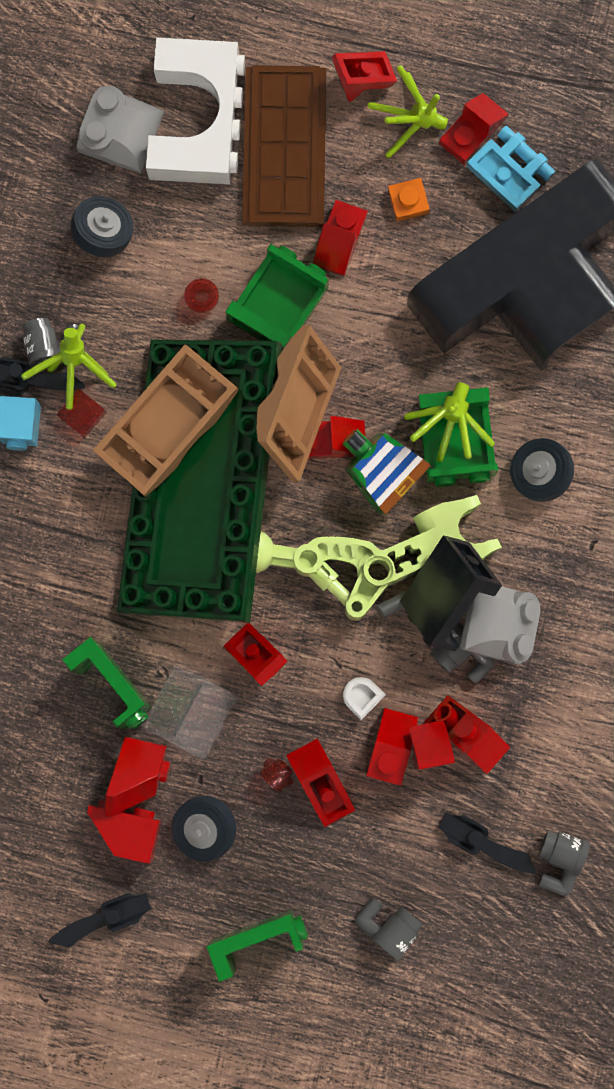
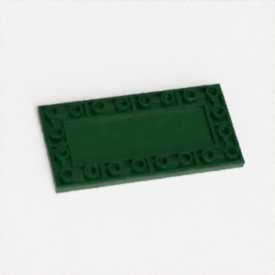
(200, 530)

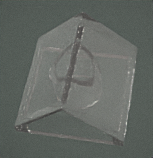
(190, 711)

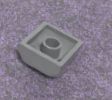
(118, 129)
(502, 625)

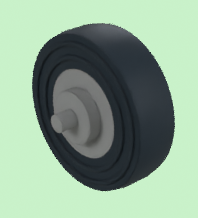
(102, 226)
(542, 470)
(204, 828)

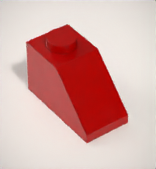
(391, 747)
(136, 775)
(320, 782)

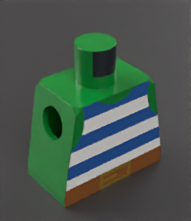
(382, 468)

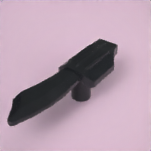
(13, 369)
(473, 837)
(115, 914)

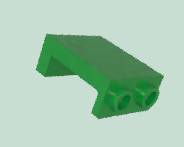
(278, 297)
(454, 464)
(93, 653)
(222, 947)

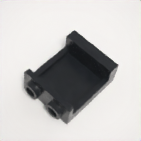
(446, 590)

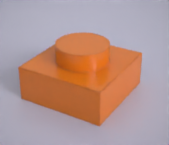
(408, 199)

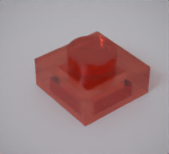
(83, 415)

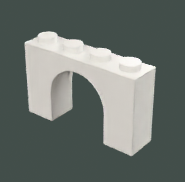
(209, 154)

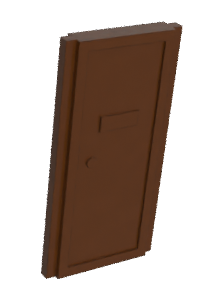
(284, 146)

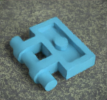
(504, 175)

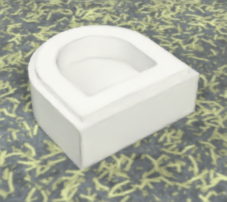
(362, 696)

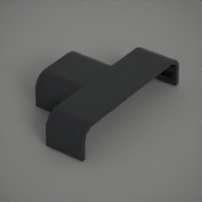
(528, 271)

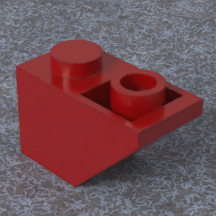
(470, 734)
(126, 833)

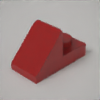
(363, 72)
(473, 128)
(339, 237)
(331, 436)
(255, 654)
(431, 745)

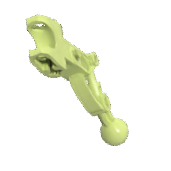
(311, 557)

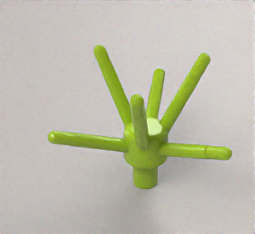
(420, 115)
(72, 355)
(454, 411)

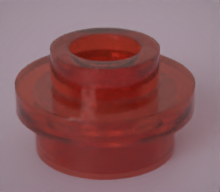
(197, 286)
(277, 774)

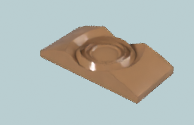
(297, 402)
(166, 421)

